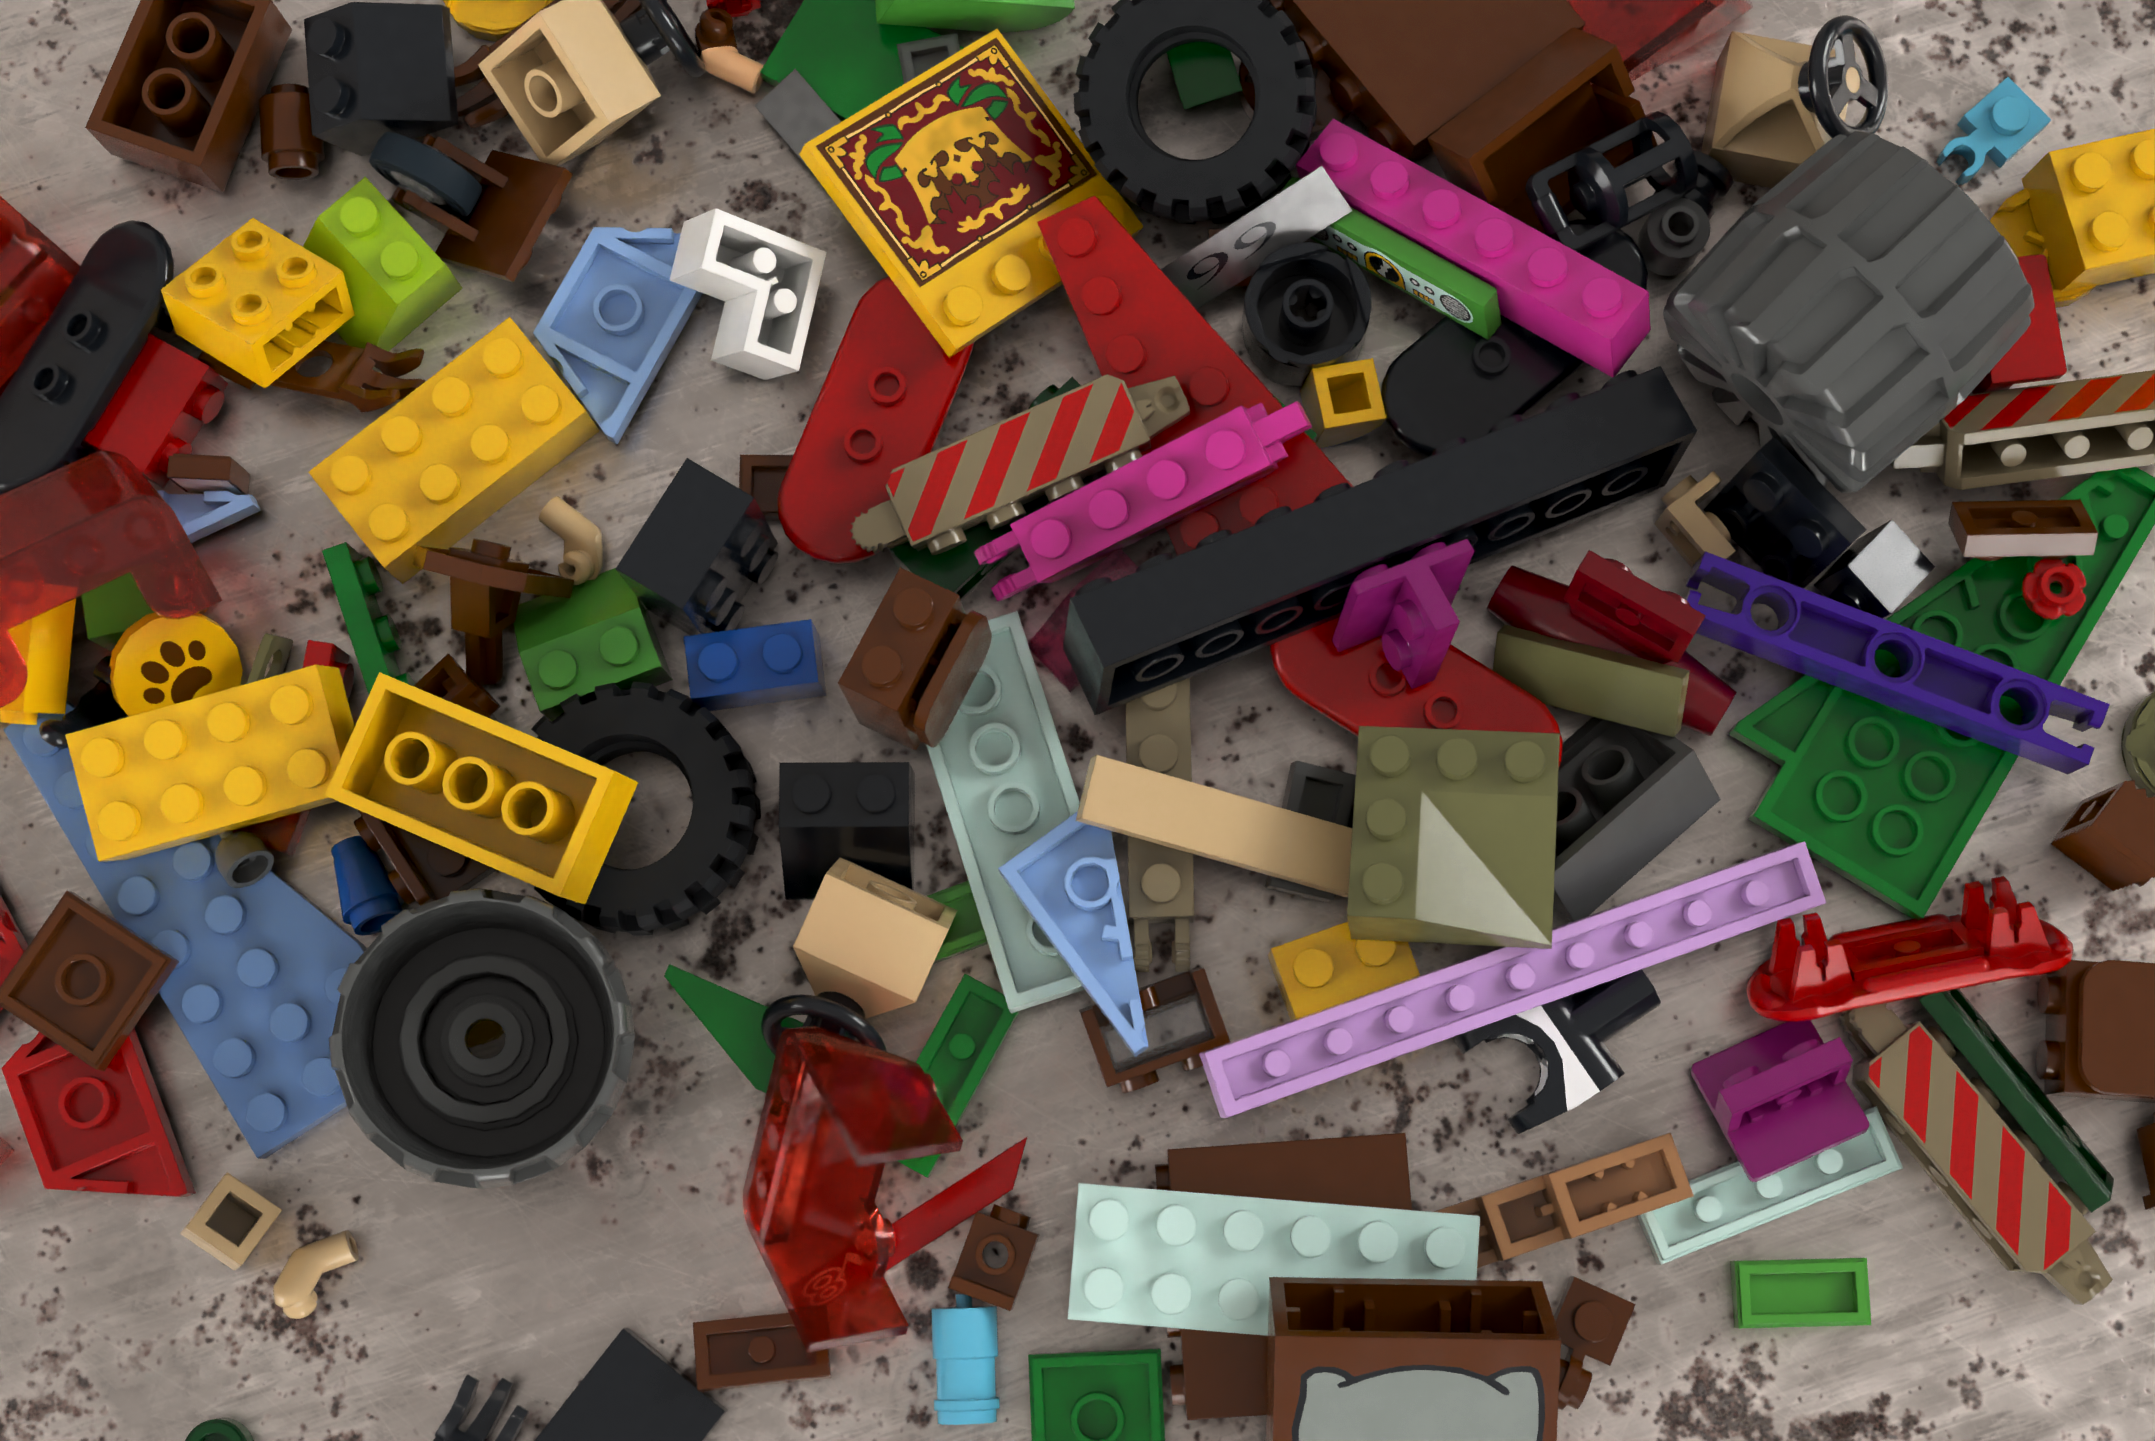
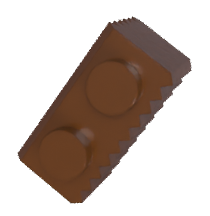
(2112, 836)

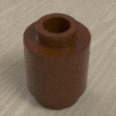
(287, 133)

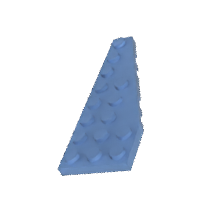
(251, 967)

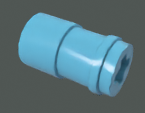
(965, 1362)

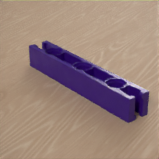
(1934, 677)

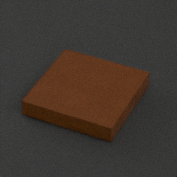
(85, 980)

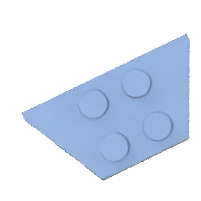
(616, 320)

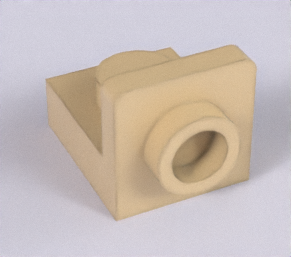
(1688, 527)

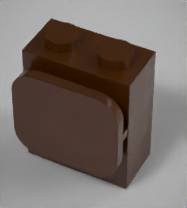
(915, 662)
(2098, 1031)

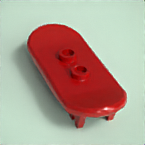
(871, 416)
(1364, 689)
(1905, 957)

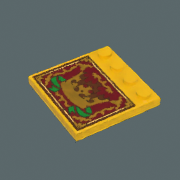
(953, 184)

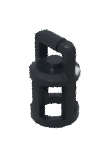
(1599, 189)

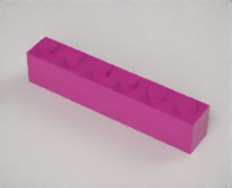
(1535, 277)

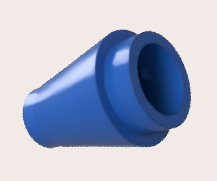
(363, 887)

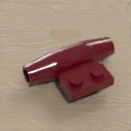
(1620, 614)

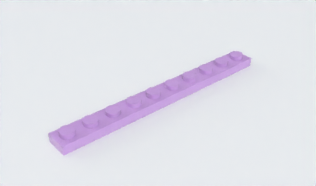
(1510, 980)

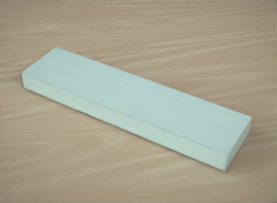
(1731, 1203)

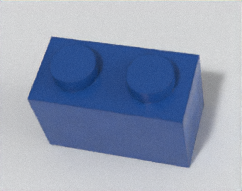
(755, 665)

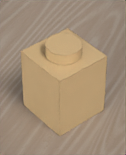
(231, 1221)

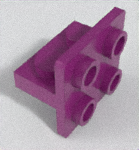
(1408, 609)
(1781, 1097)

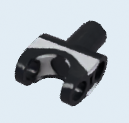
(1570, 1043)

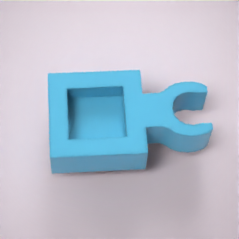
(1996, 129)

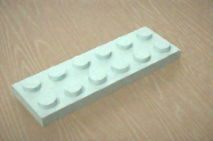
(1002, 793)
(1211, 1256)

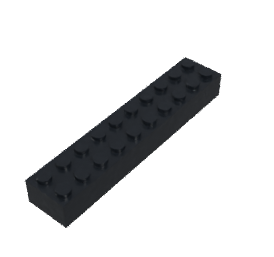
(1300, 563)

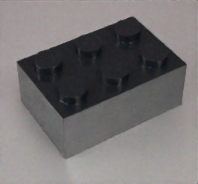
(700, 553)

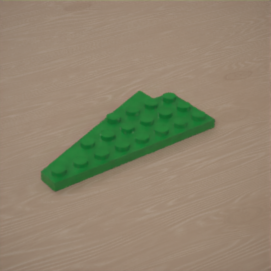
(1897, 794)

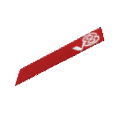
(956, 1203)

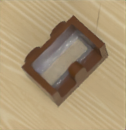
(1179, 1025)

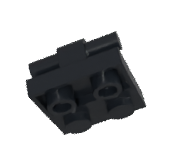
(1784, 516)

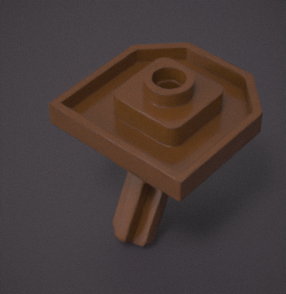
(487, 597)

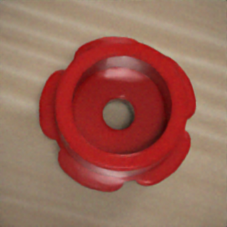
(2045, 602)

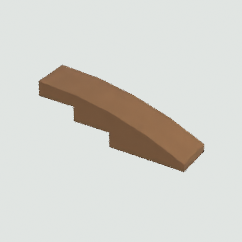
(1577, 1199)

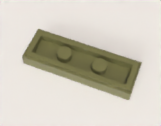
(1593, 680)

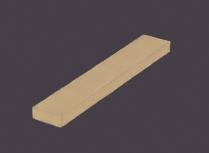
(1216, 825)

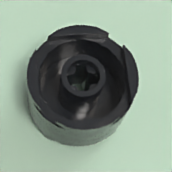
(1327, 289)

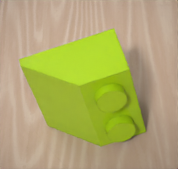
(386, 266)

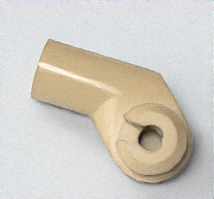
(581, 540)
(305, 1266)

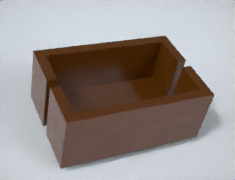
(1538, 119)

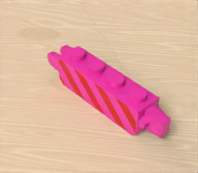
(1145, 495)

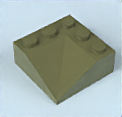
(1454, 837)

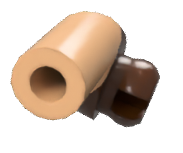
(720, 52)

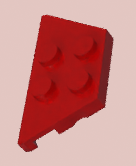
(93, 1124)

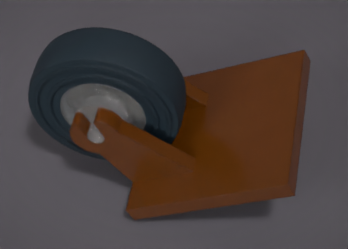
(498, 201)

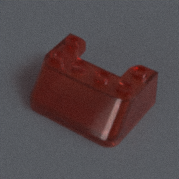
(83, 532)

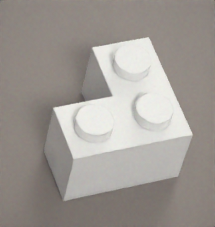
(765, 286)

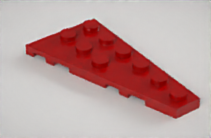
(1149, 332)

